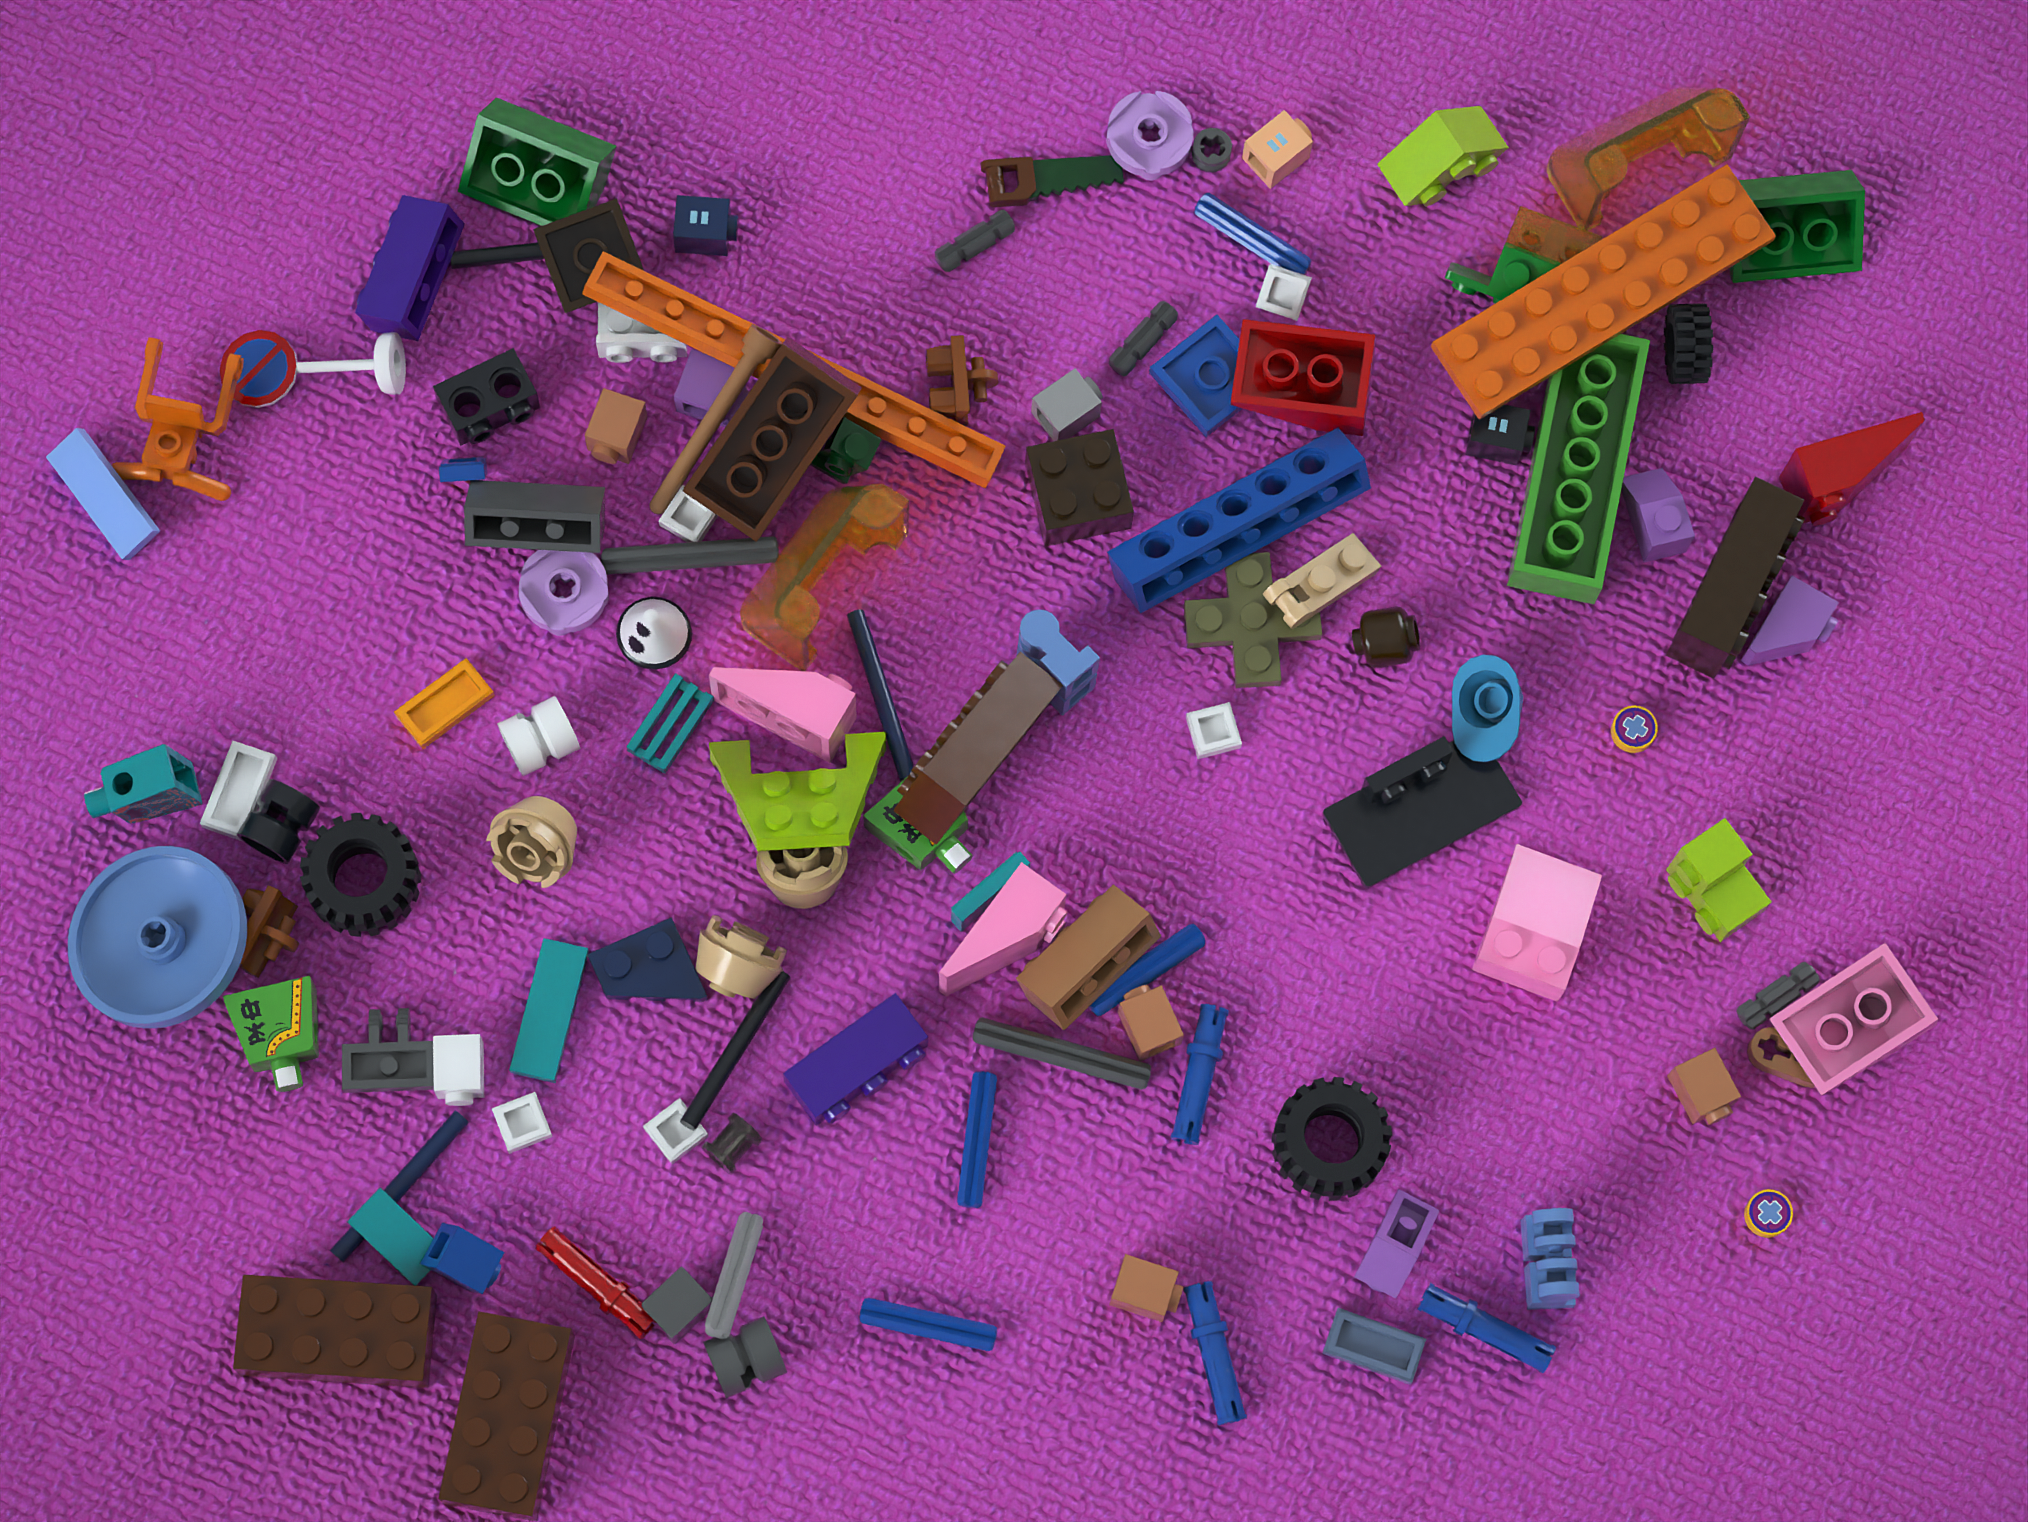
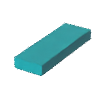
(549, 1010)

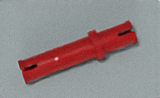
(590, 1276)

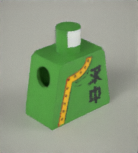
(912, 844)
(277, 1028)

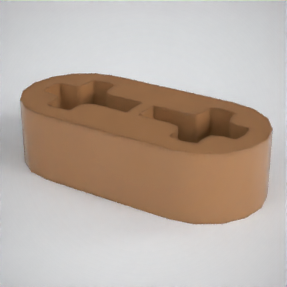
(1778, 1065)

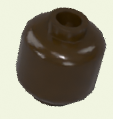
(1386, 637)

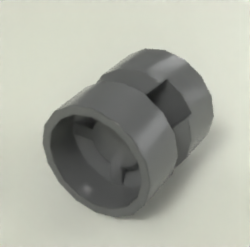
(745, 1357)

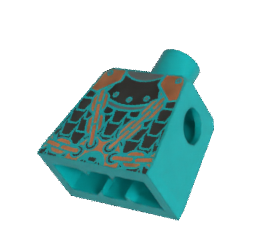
(145, 786)

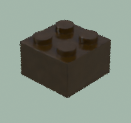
(575, 245)
(1079, 487)

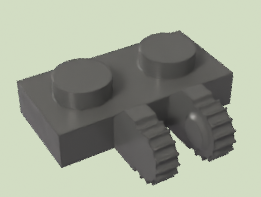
(388, 1065)

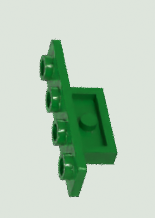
(1513, 271)

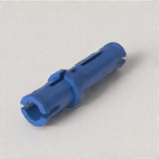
(1203, 1054)
(1485, 1327)
(1214, 1352)

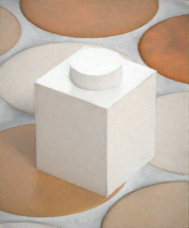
(458, 1068)

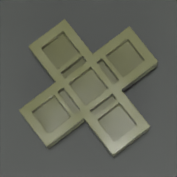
(1247, 623)

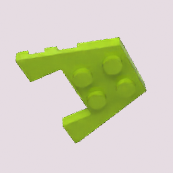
(800, 806)

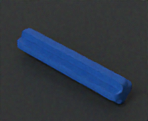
(1251, 234)
(1151, 966)
(977, 1139)
(928, 1324)

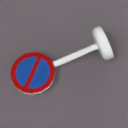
(272, 366)

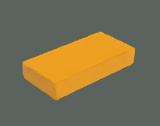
(444, 703)

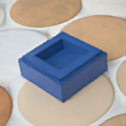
(463, 469)

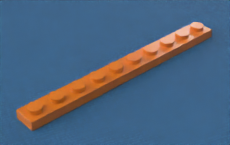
(721, 336)

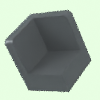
(678, 1304)

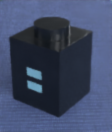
(1501, 435)

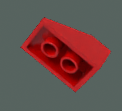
(1305, 375)
(1840, 467)

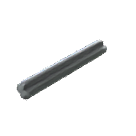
(690, 555)
(1062, 1053)

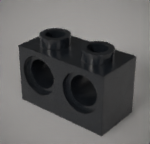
(481, 387)

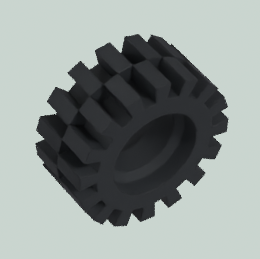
(1688, 343)

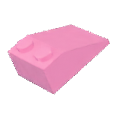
(792, 704)
(1537, 923)
(1010, 928)
(1854, 1020)

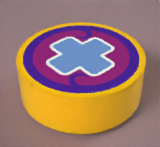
(1634, 729)
(1768, 1213)

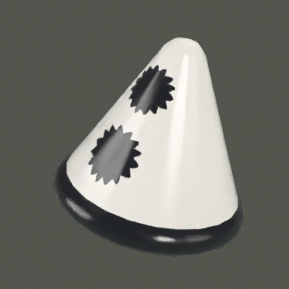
(654, 633)

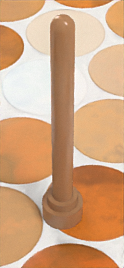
(757, 349)

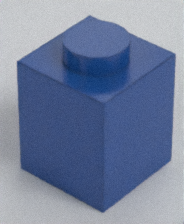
(463, 1258)

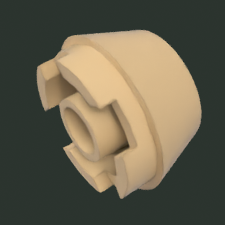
(533, 841)
(802, 875)
(737, 959)

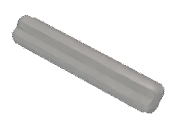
(733, 1275)

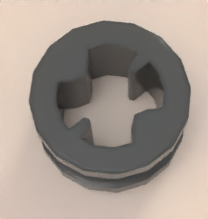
(1213, 162)

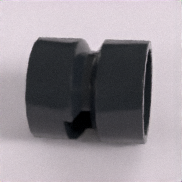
(271, 836)

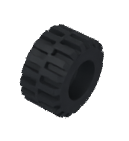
(343, 842)
(1343, 1102)

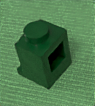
(846, 451)

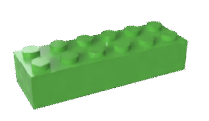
(1578, 472)

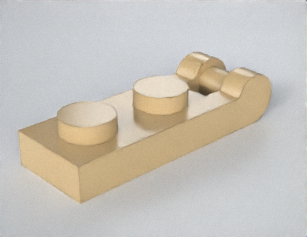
(1322, 580)

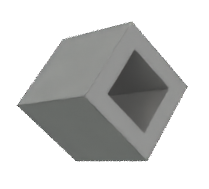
(1067, 405)

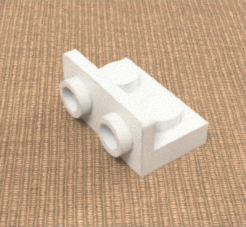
(624, 338)

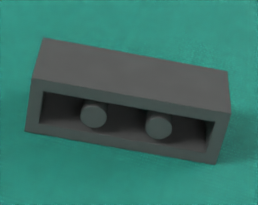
(534, 516)

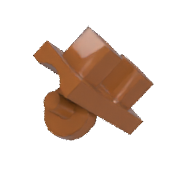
(951, 360)
(267, 928)

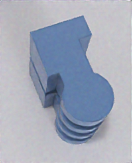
(1052, 652)
(1549, 1242)

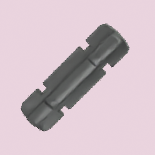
(974, 240)
(1143, 338)
(1777, 995)

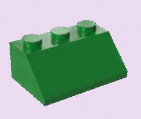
(533, 164)
(1814, 222)

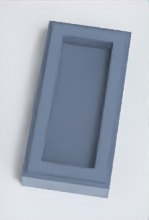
(1374, 1346)

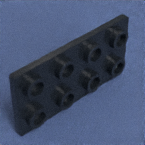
(1418, 809)

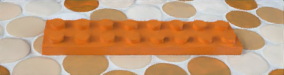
(1602, 291)

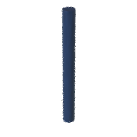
(881, 693)
(407, 1176)

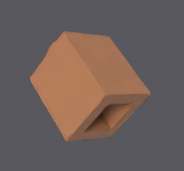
(615, 427)
(1149, 1021)
(1704, 1087)
(1146, 1289)

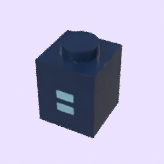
(704, 225)

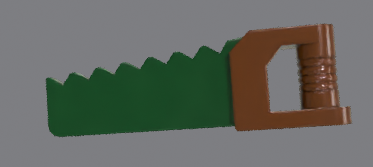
(1047, 176)

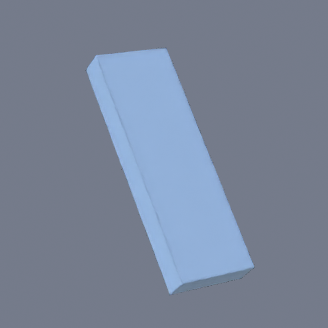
(103, 494)

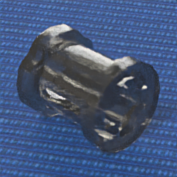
(732, 1143)

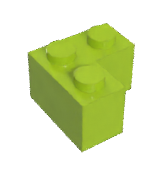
(1440, 151)
(1717, 882)

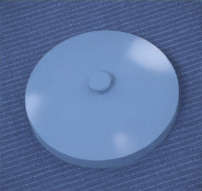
(157, 937)

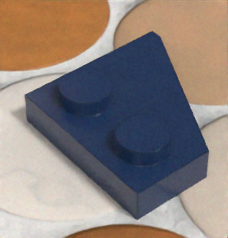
(648, 966)

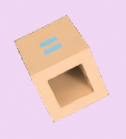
(1278, 148)

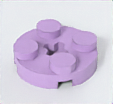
(1150, 110)
(563, 614)

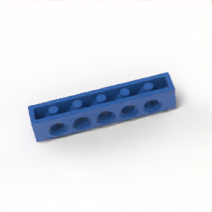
(1239, 519)

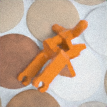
(176, 430)

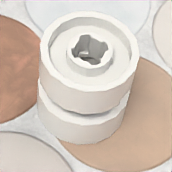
(538, 736)

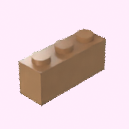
(1088, 956)

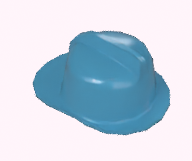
(1486, 708)

